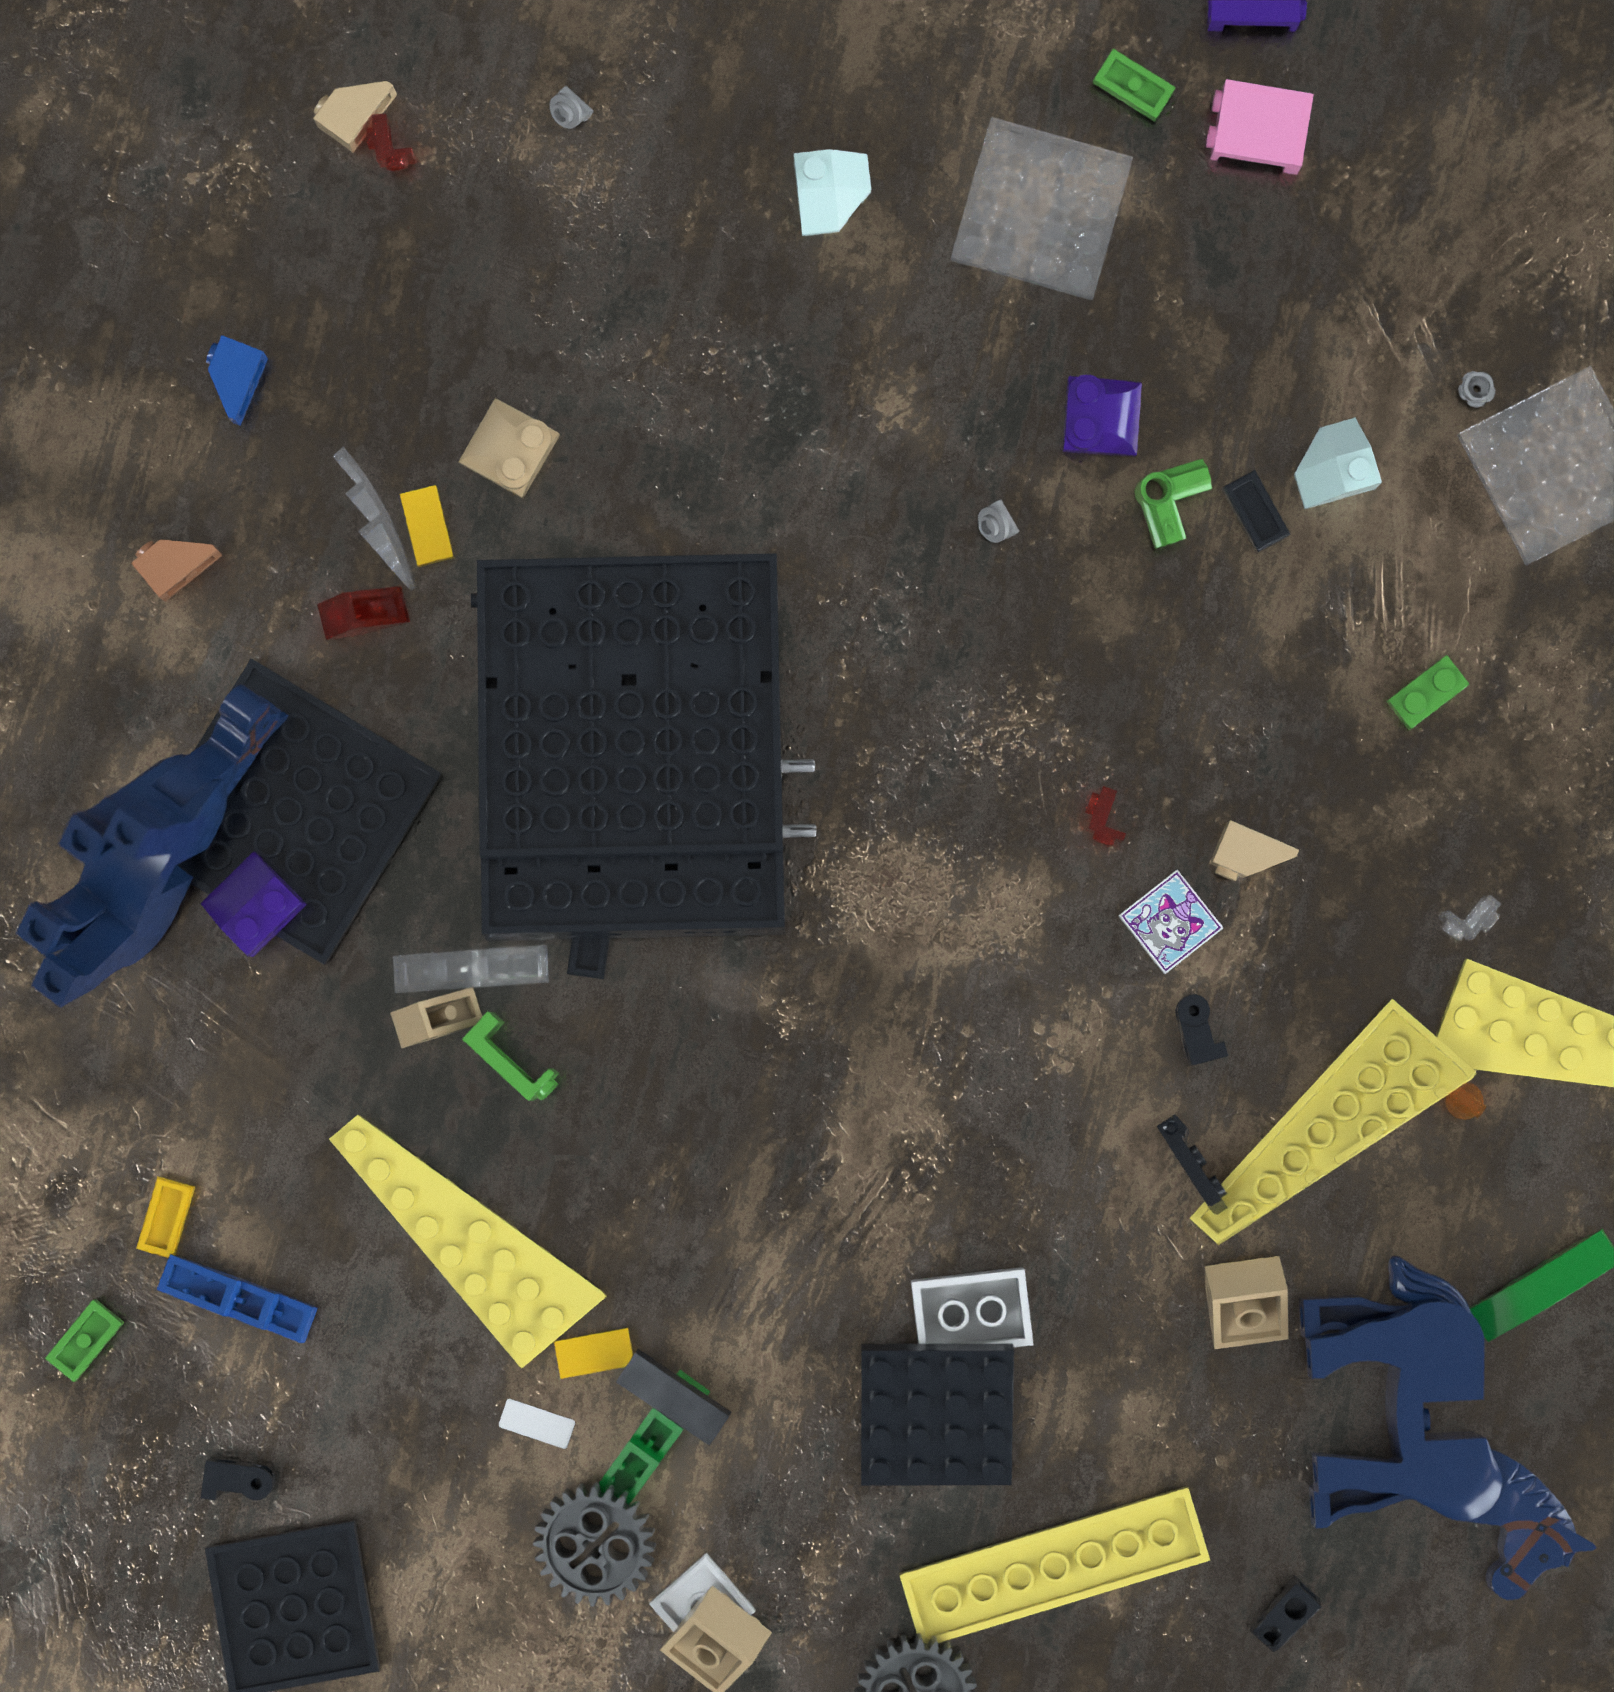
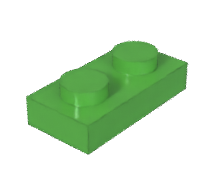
(1134, 85)
(1427, 692)
(84, 1340)

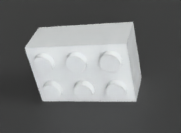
(973, 1308)

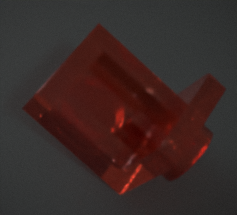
(380, 139)
(1099, 809)

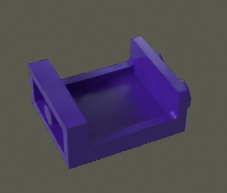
(1256, 13)

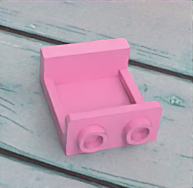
(1260, 124)

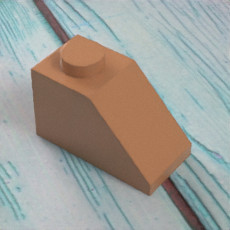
(173, 564)

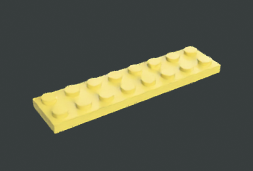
(1055, 1566)

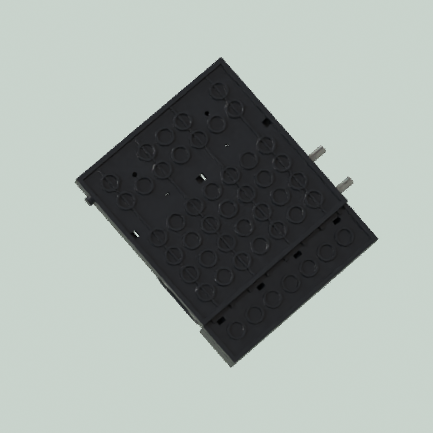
(643, 797)

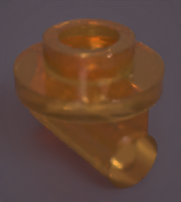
(1465, 1102)

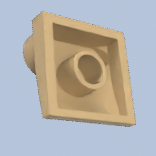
(509, 448)

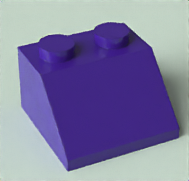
(252, 904)

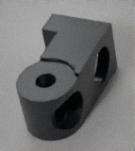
(1192, 1020)
(250, 1479)
(1286, 1614)

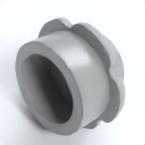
(1480, 379)

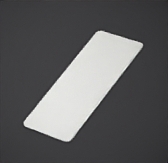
(536, 1423)

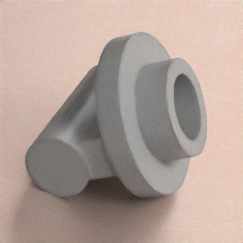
(569, 109)
(996, 522)

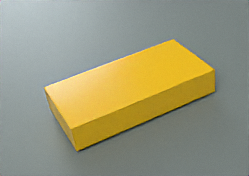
(427, 526)
(165, 1217)
(593, 1352)

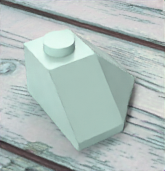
(829, 188)
(1337, 465)

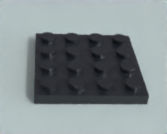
(936, 1414)
(292, 1608)

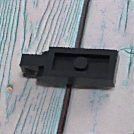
(1192, 1160)

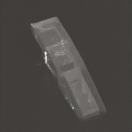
(380, 530)
(471, 969)

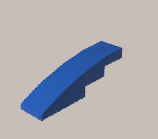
(237, 1298)

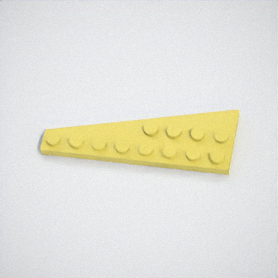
(1526, 1030)
(1364, 1095)
(500, 1273)

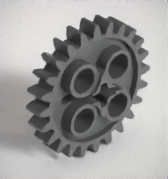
(571, 1520)
(947, 1675)

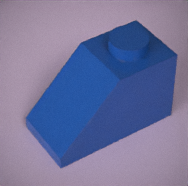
(235, 373)

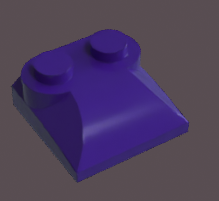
(1102, 416)

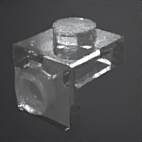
(1480, 918)

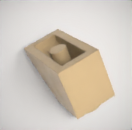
(349, 111)
(1247, 852)
(436, 1017)

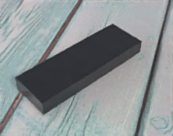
(673, 1397)

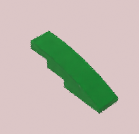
(1544, 1285)
(644, 1451)

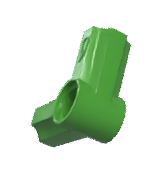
(1176, 483)

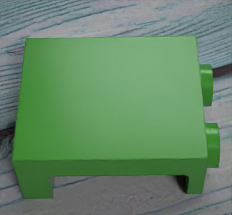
(479, 1040)

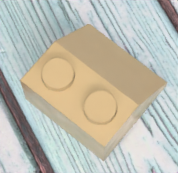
(1247, 1302)
(716, 1641)

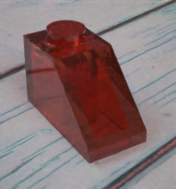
(362, 612)

